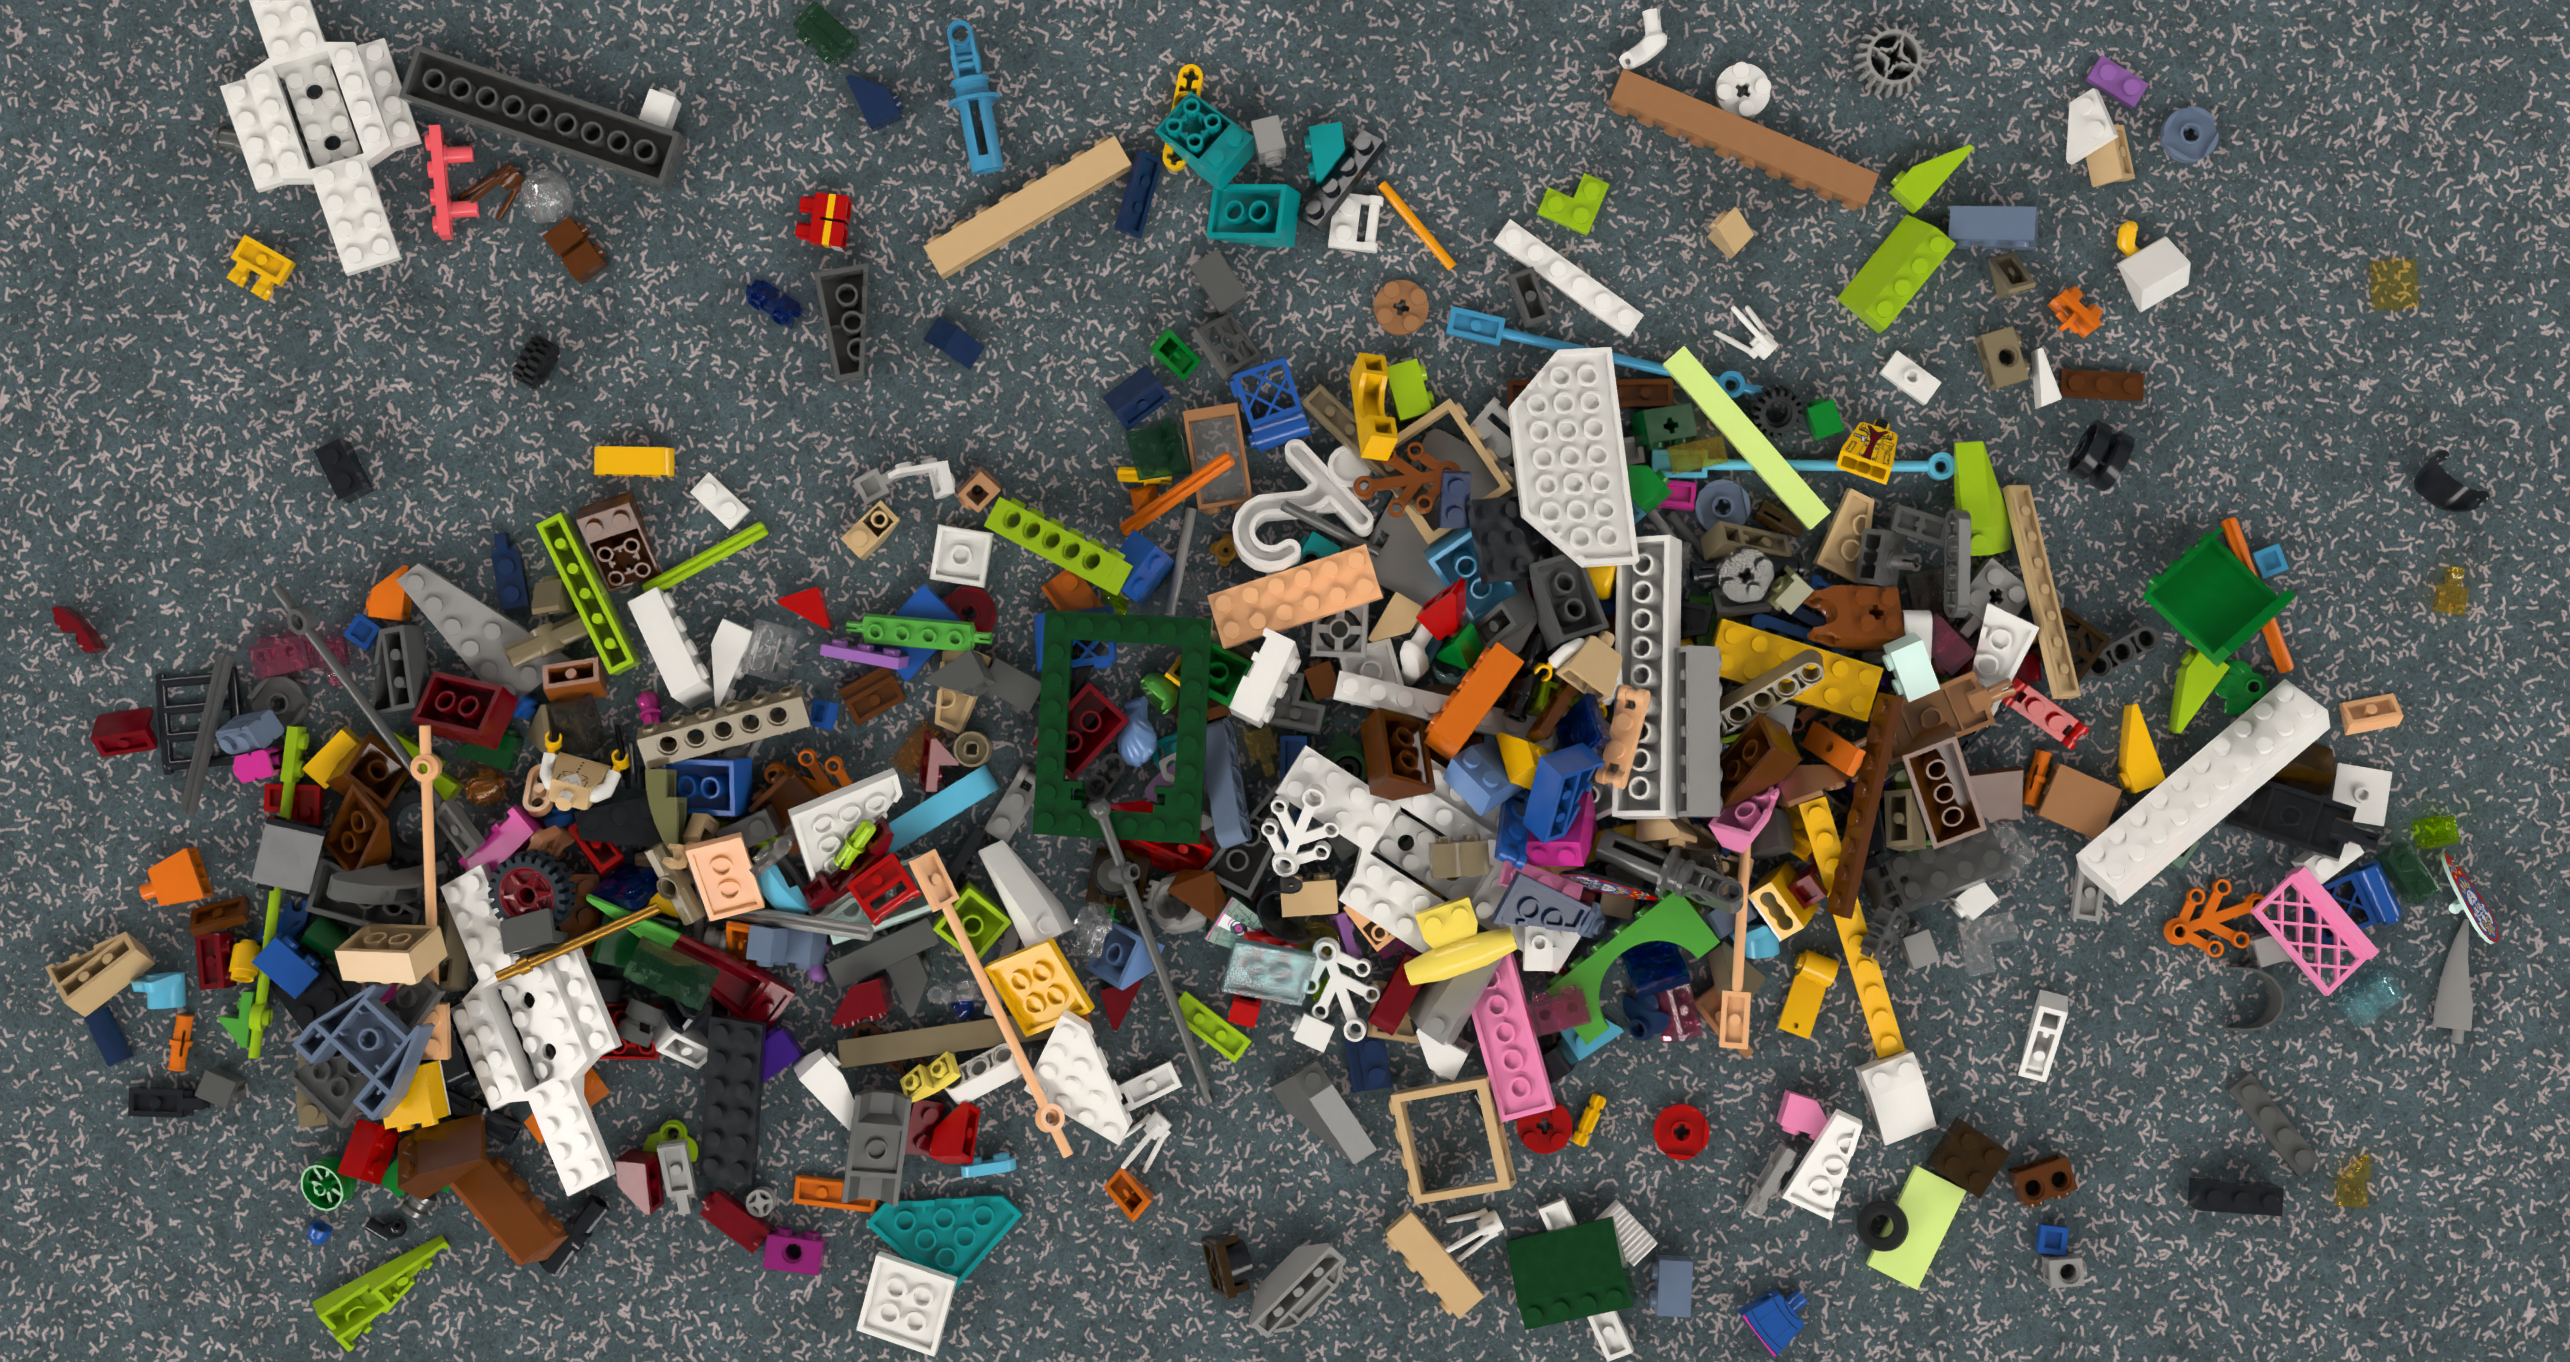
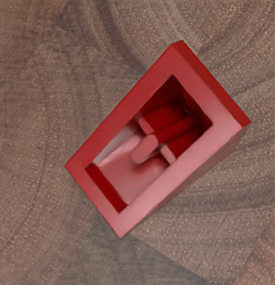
(810, 605)

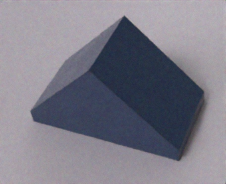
(954, 342)

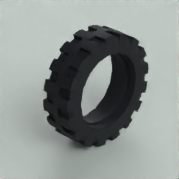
(400, 849)

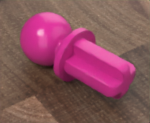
(649, 702)

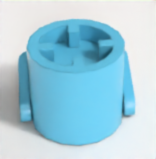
(1760, 940)
(162, 989)

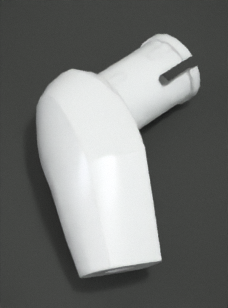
(1651, 43)
(1413, 656)

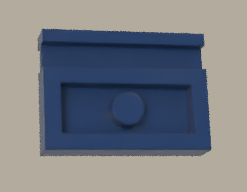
(1368, 1064)

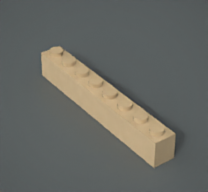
(1028, 207)

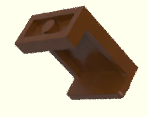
(786, 792)

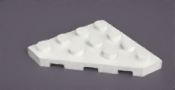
(830, 819)
(1077, 1079)

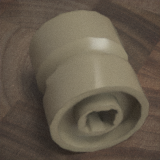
(973, 748)

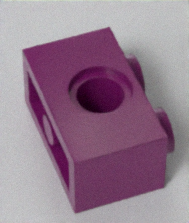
(779, 1257)

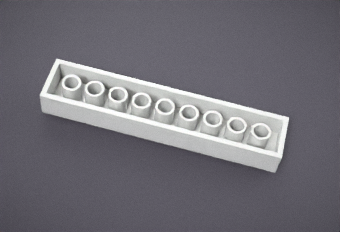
(1647, 641)
(2203, 791)

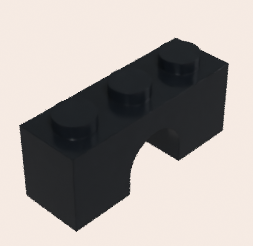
(2226, 1197)

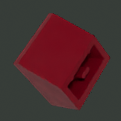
(865, 999)

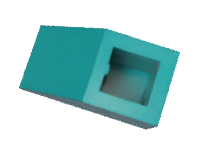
(1326, 148)

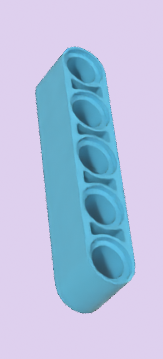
(941, 807)

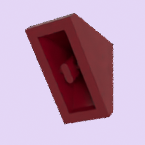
(1118, 1002)

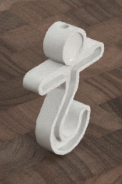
(1327, 493)

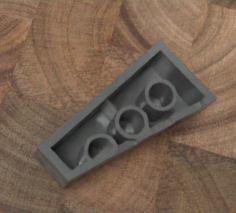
(845, 316)
(1246, 864)
(355, 913)

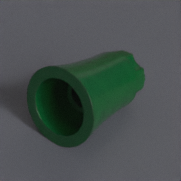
(325, 937)

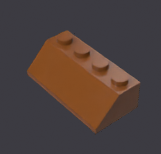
(510, 1211)

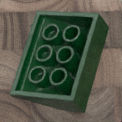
(1570, 1273)

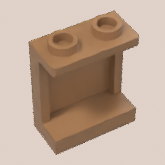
(2077, 801)

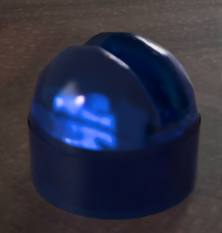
(963, 1008)

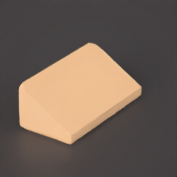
(2370, 714)

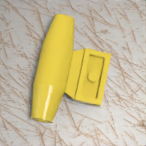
(1455, 943)

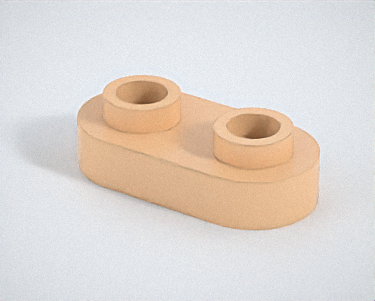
(535, 794)

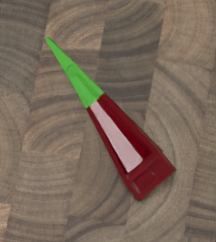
(740, 986)

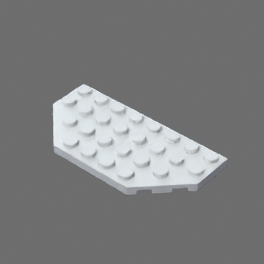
(1575, 459)

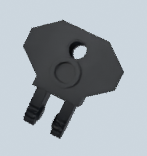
(688, 1017)

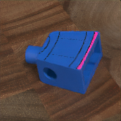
(1774, 1318)

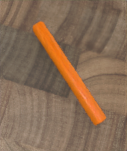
(1177, 493)

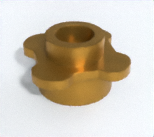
(1217, 549)

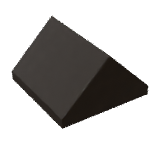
(2309, 770)

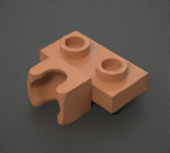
(551, 840)

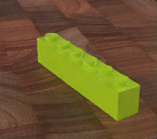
(589, 594)

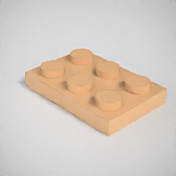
(724, 876)

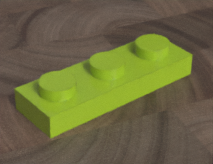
(1213, 1027)

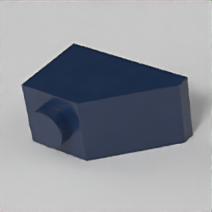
(876, 102)

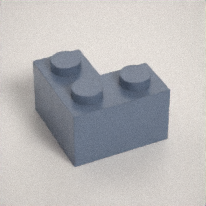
(782, 945)

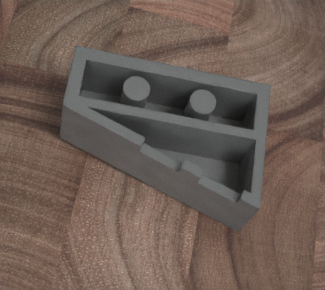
(400, 670)

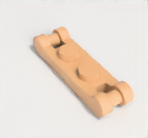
(1624, 736)

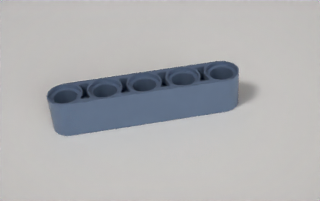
(1226, 785)

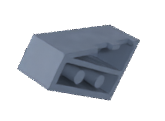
(1994, 227)

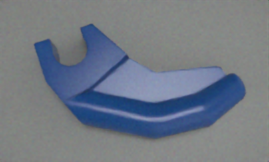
(291, 922)

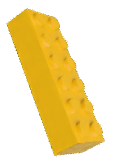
(1750, 652)

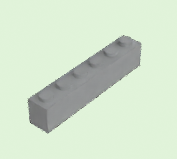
(1698, 731)

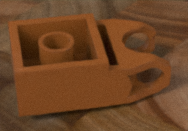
(1857, 616)

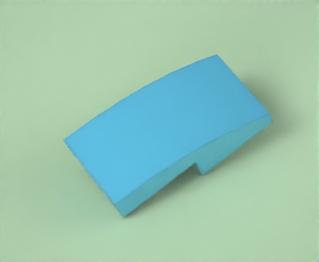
(779, 894)

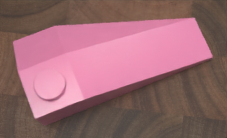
(1744, 821)

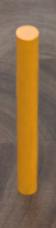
(1416, 225)

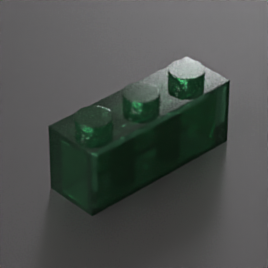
(671, 973)

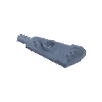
(1595, 924)

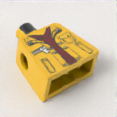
(1869, 451)

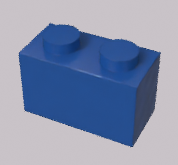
(288, 965)

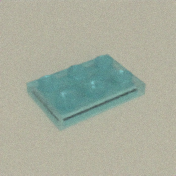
(1268, 972)

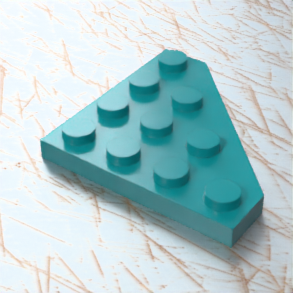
(947, 1231)

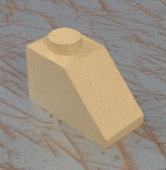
(1397, 619)

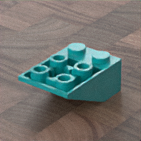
(1207, 140)

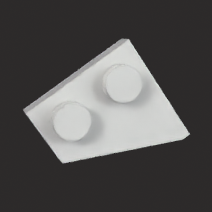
(2088, 126)

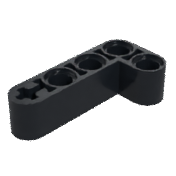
(1558, 1061)

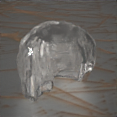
(546, 196)

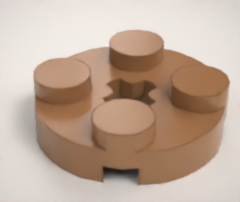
(1387, 315)

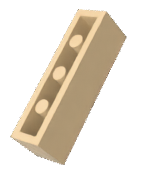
(1434, 1264)

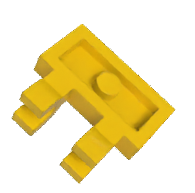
(263, 261)

